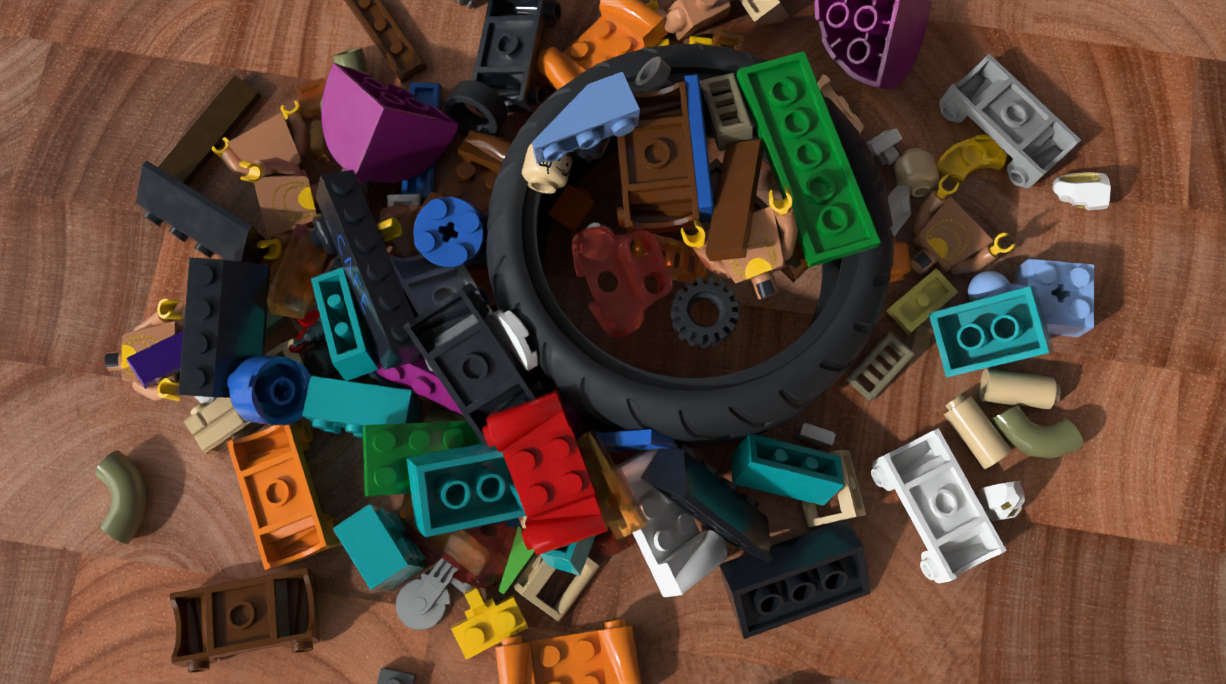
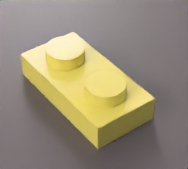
(921, 300)

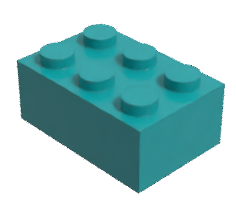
(991, 331)
(350, 405)
(461, 489)
(380, 547)

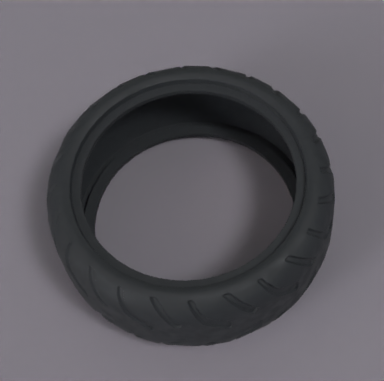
(685, 409)

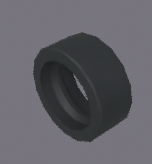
(481, 97)

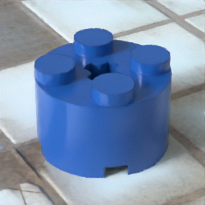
(432, 235)
(269, 389)

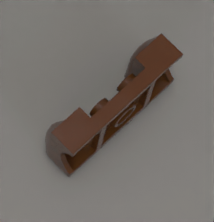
(658, 165)
(474, 171)
(245, 618)

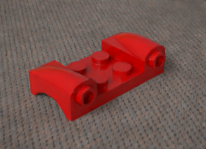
(547, 472)

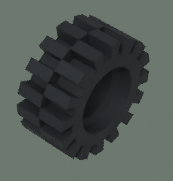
(715, 293)

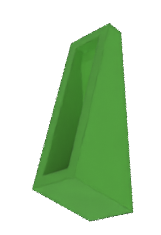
(517, 559)

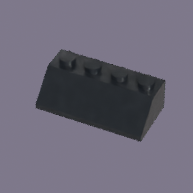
(196, 218)
(221, 323)
(710, 499)
(799, 581)

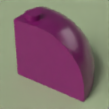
(874, 37)
(381, 127)

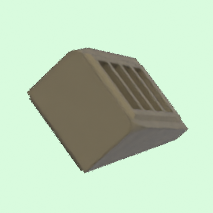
(730, 130)
(899, 347)

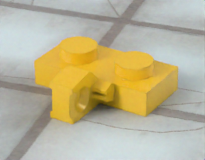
(487, 622)

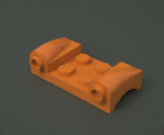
(620, 29)
(281, 495)
(577, 658)

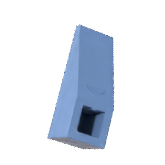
(594, 114)

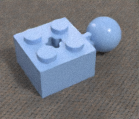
(1062, 288)

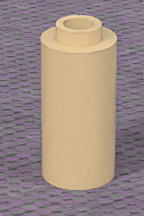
(1018, 388)
(976, 431)

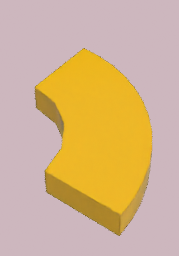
(971, 155)

